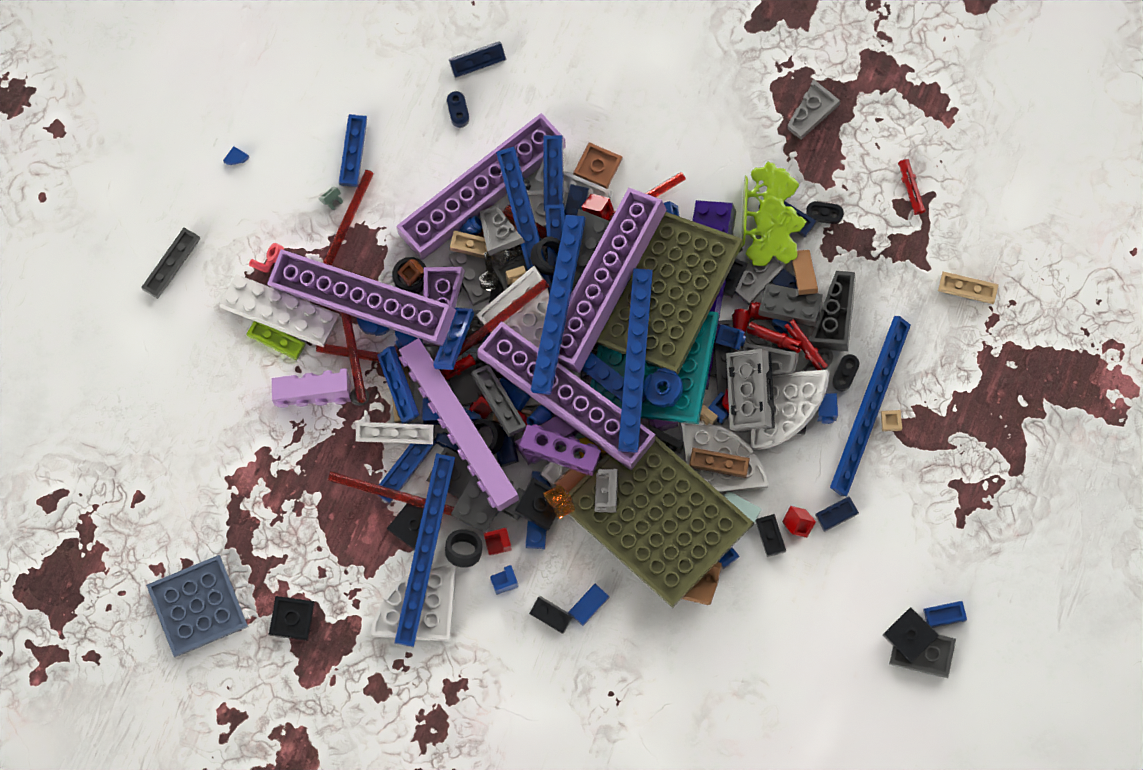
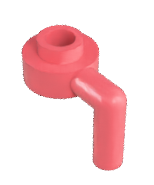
(272, 255)

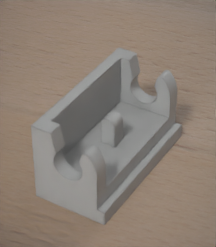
(606, 490)

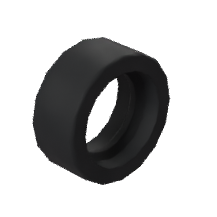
(536, 256)
(417, 288)
(498, 434)
(468, 536)

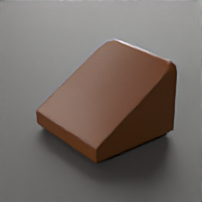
(411, 272)

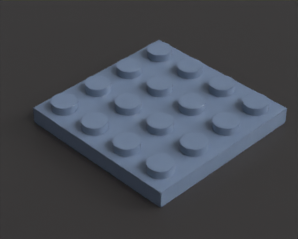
(197, 606)

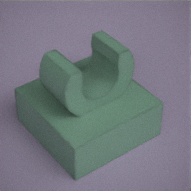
(329, 196)

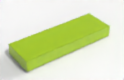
(276, 340)

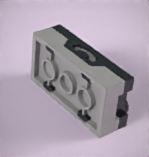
(750, 390)

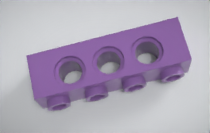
(548, 452)

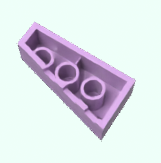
(443, 286)
(311, 389)

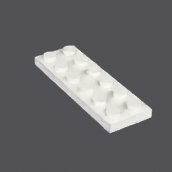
(279, 310)

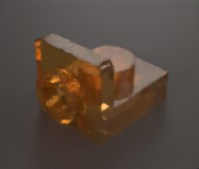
(560, 501)

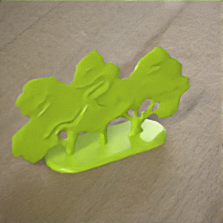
(773, 218)

